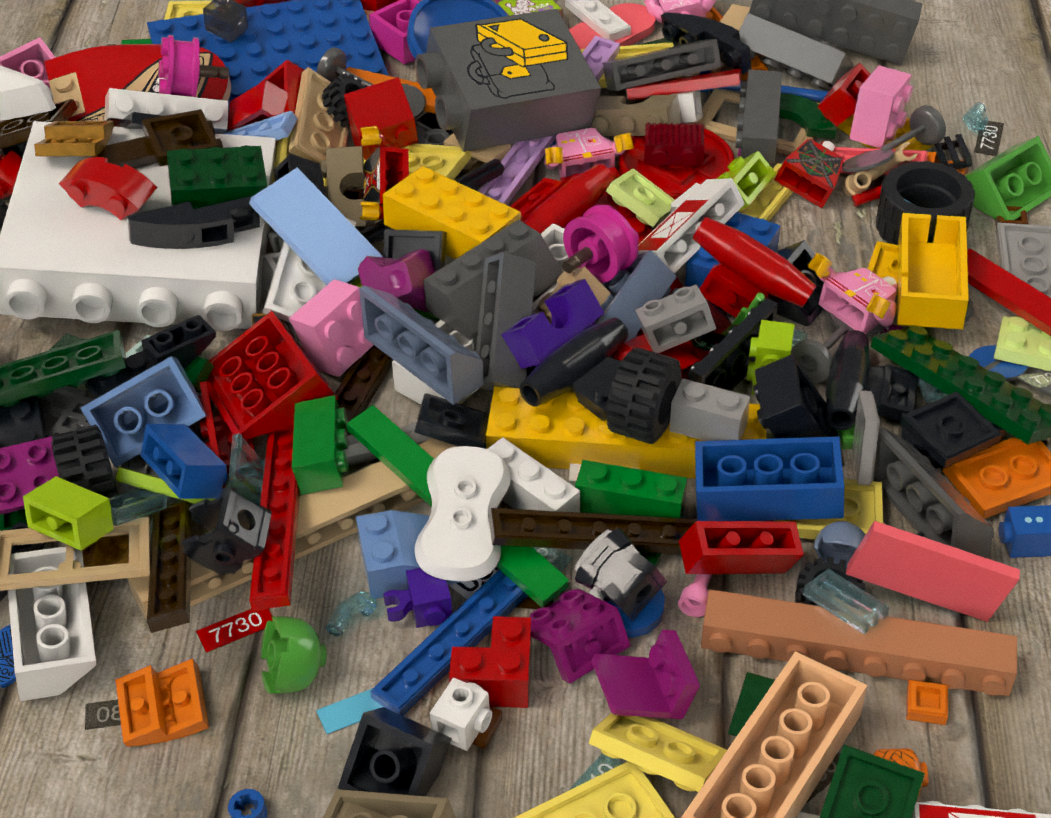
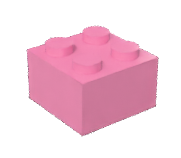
(881, 106)
(332, 328)

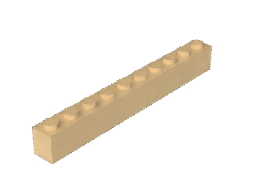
(321, 521)

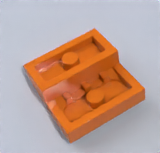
(161, 704)

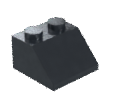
(800, 256)
(393, 755)

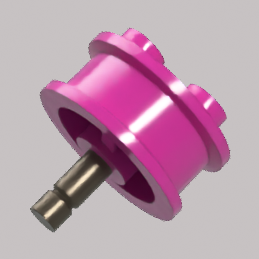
(182, 67)
(600, 242)

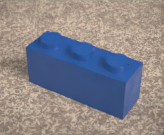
(183, 461)

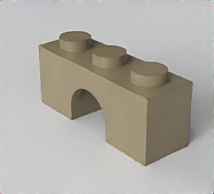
(616, 117)
(344, 171)

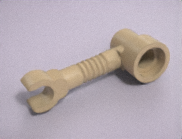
(850, 185)

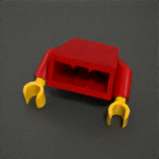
(381, 171)

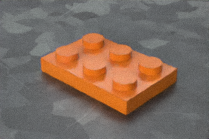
(1003, 476)

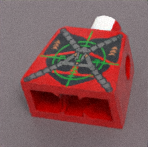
(811, 171)

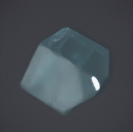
(245, 470)

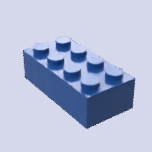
(769, 479)

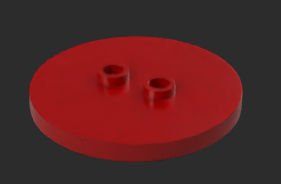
(678, 179)

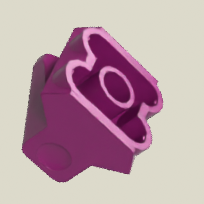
(399, 277)

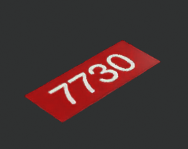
(233, 628)

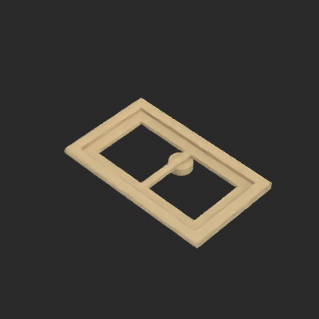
(727, 132)
(71, 570)

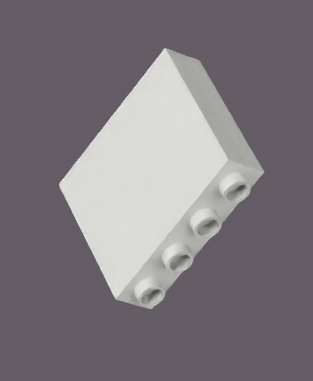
(83, 267)

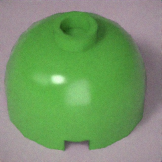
(291, 655)

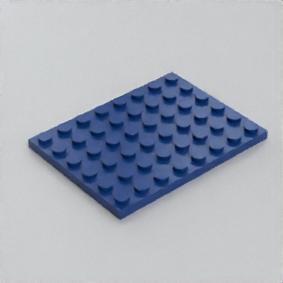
(283, 32)

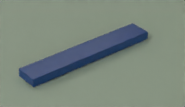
(432, 658)

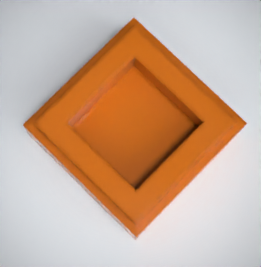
(927, 702)

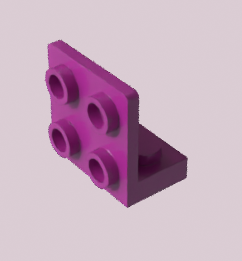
(23, 470)
(578, 629)
(649, 686)

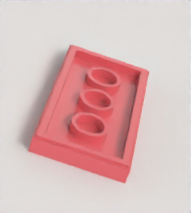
(932, 571)

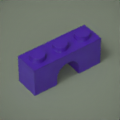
(572, 311)

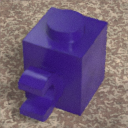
(425, 596)

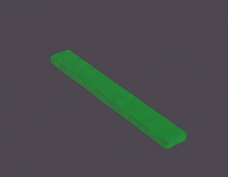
(411, 462)

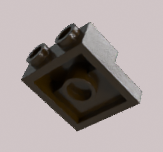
(179, 131)

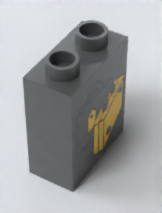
(508, 79)

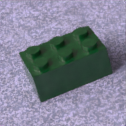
(215, 174)

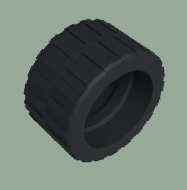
(931, 189)

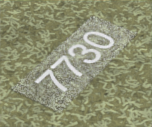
(1037, 379)

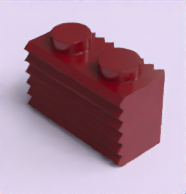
(674, 144)

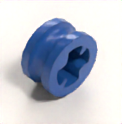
(244, 797)

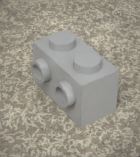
(675, 318)
(708, 412)

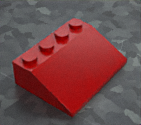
(263, 378)

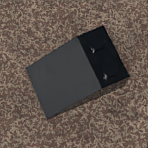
(790, 402)

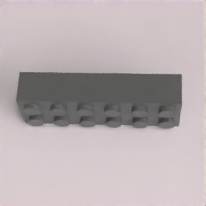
(864, 26)

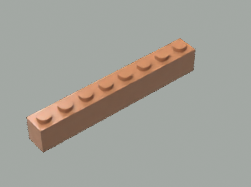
(890, 649)

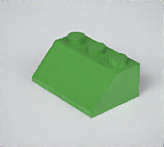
(1013, 179)

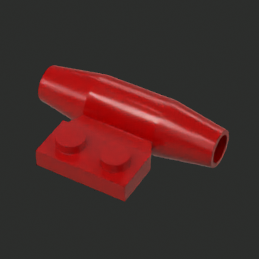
(560, 203)
(746, 269)

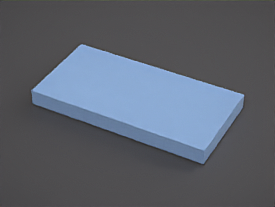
(313, 227)

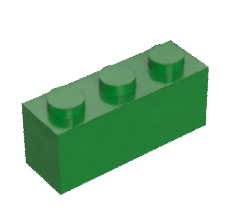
(319, 444)
(629, 491)

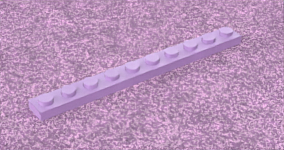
(526, 155)

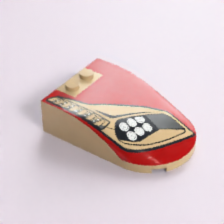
(134, 67)

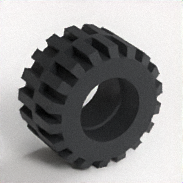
(643, 395)
(84, 460)

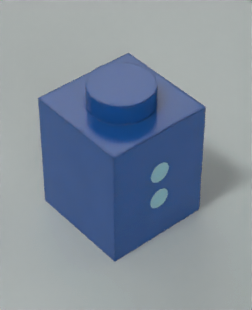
(1027, 531)

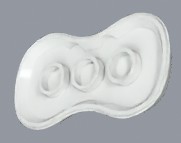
(457, 535)

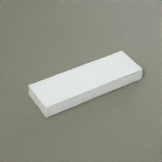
(599, 18)

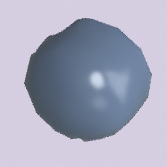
(838, 541)

